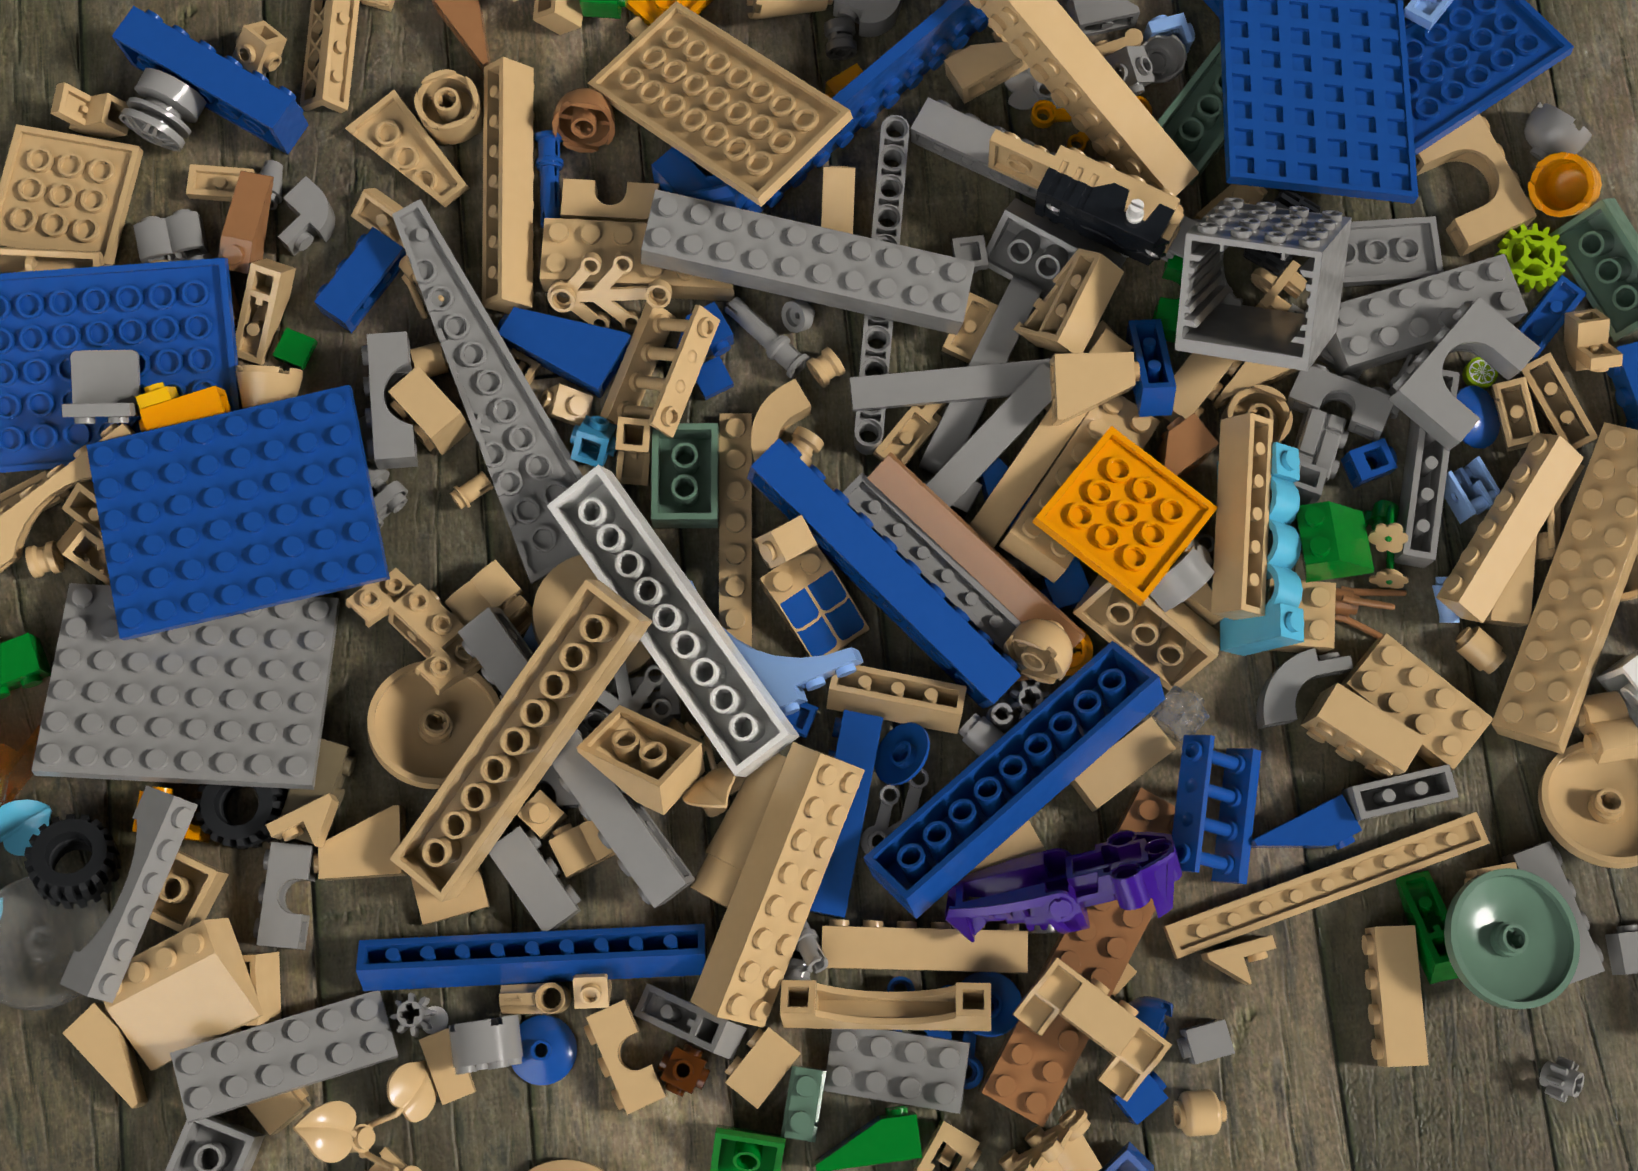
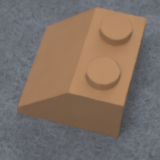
(1185, 445)

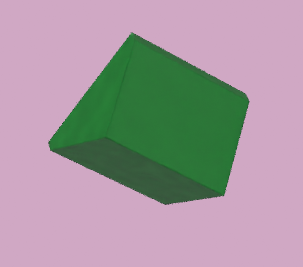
(746, 1150)

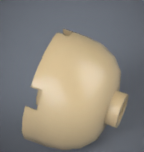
(1042, 649)

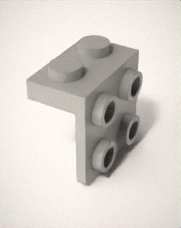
(104, 386)

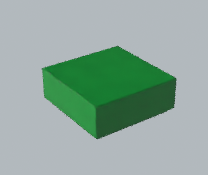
(295, 349)

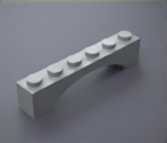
(105, 959)

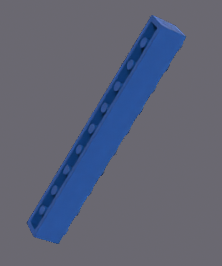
(531, 957)

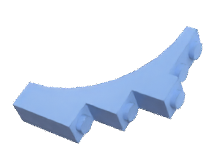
(788, 676)

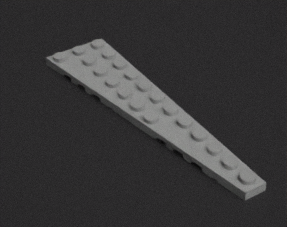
(508, 421)

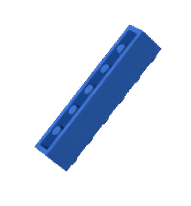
(858, 745)

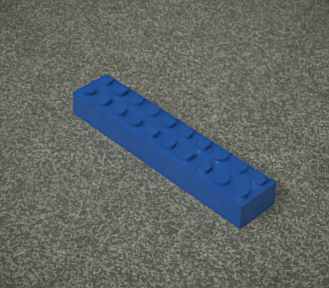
(883, 574)
(1014, 778)

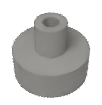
(797, 315)

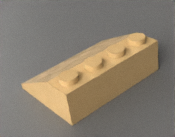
(185, 992)

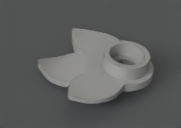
(1025, 91)

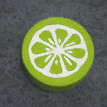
(1479, 373)

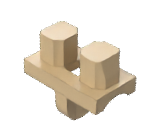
(1271, 285)

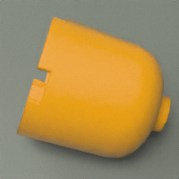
(1564, 185)

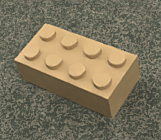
(1419, 699)

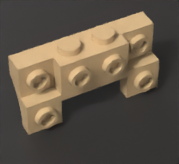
(423, 622)
(1109, 1024)

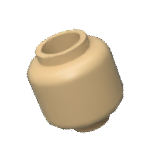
(1199, 1113)

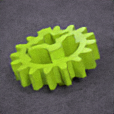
(1540, 246)

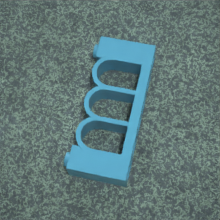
(1283, 619)

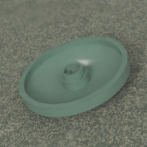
(1512, 939)

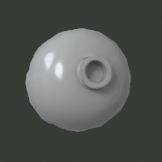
(1553, 131)

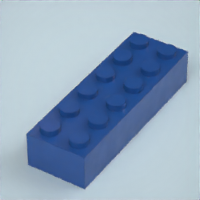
(223, 83)

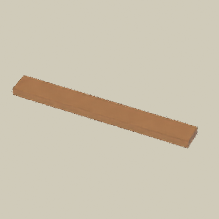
(967, 546)

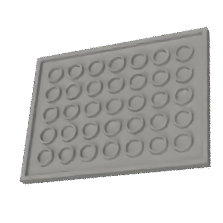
(191, 703)

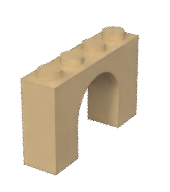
(1507, 201)

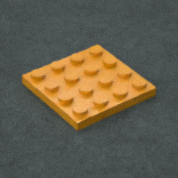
(1125, 515)

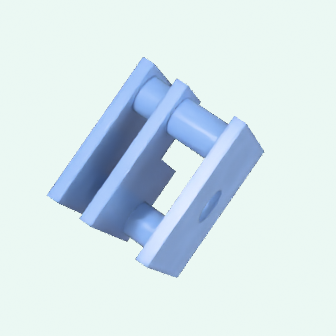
(1473, 489)

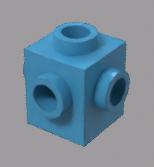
(593, 441)

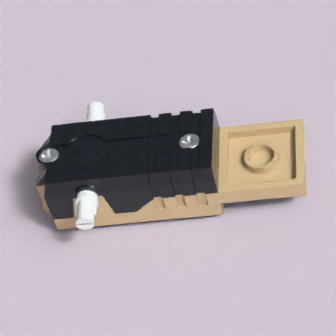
(1092, 197)

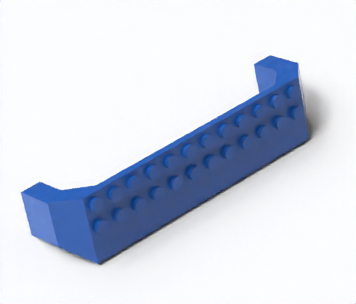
(864, 96)

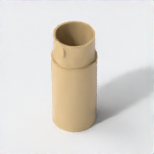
(736, 834)

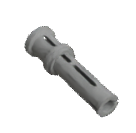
(776, 346)

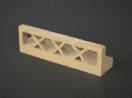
(335, 54)

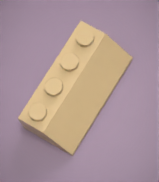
(1168, 643)

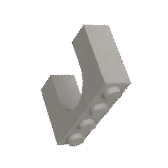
(1423, 391)

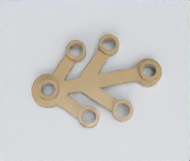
(604, 294)
(1047, 1144)

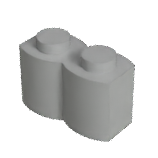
(171, 237)

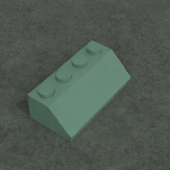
(1605, 262)

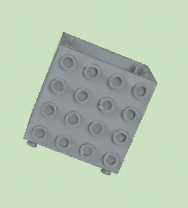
(1216, 321)

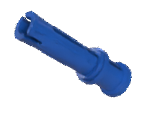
(549, 165)

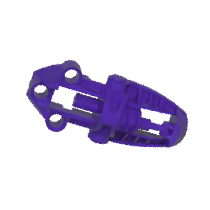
(1059, 886)

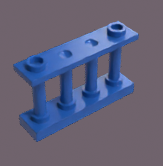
(1235, 814)

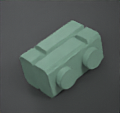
(803, 1103)

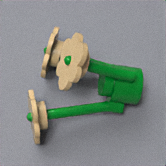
(1387, 536)

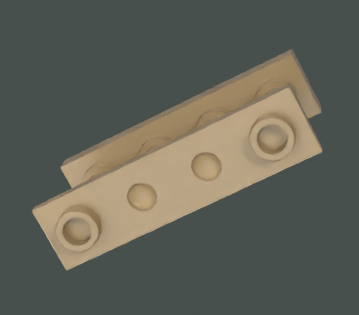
(641, 359)

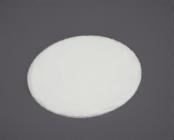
(438, 1021)

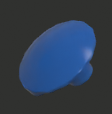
(1483, 405)

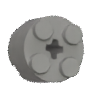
(486, 1044)

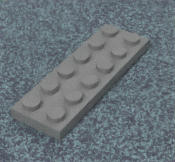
(283, 1056)

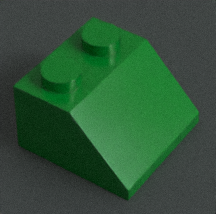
(1333, 541)

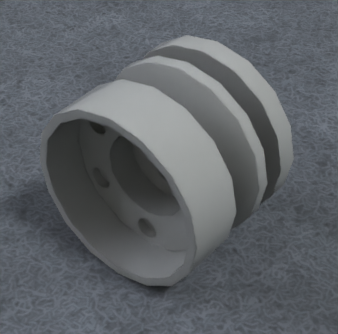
(162, 109)

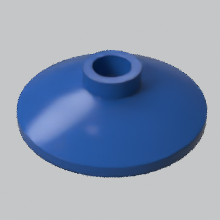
(902, 753)
(1004, 1000)
(560, 1045)

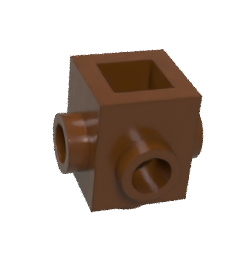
(693, 1058)

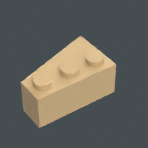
(1074, 305)

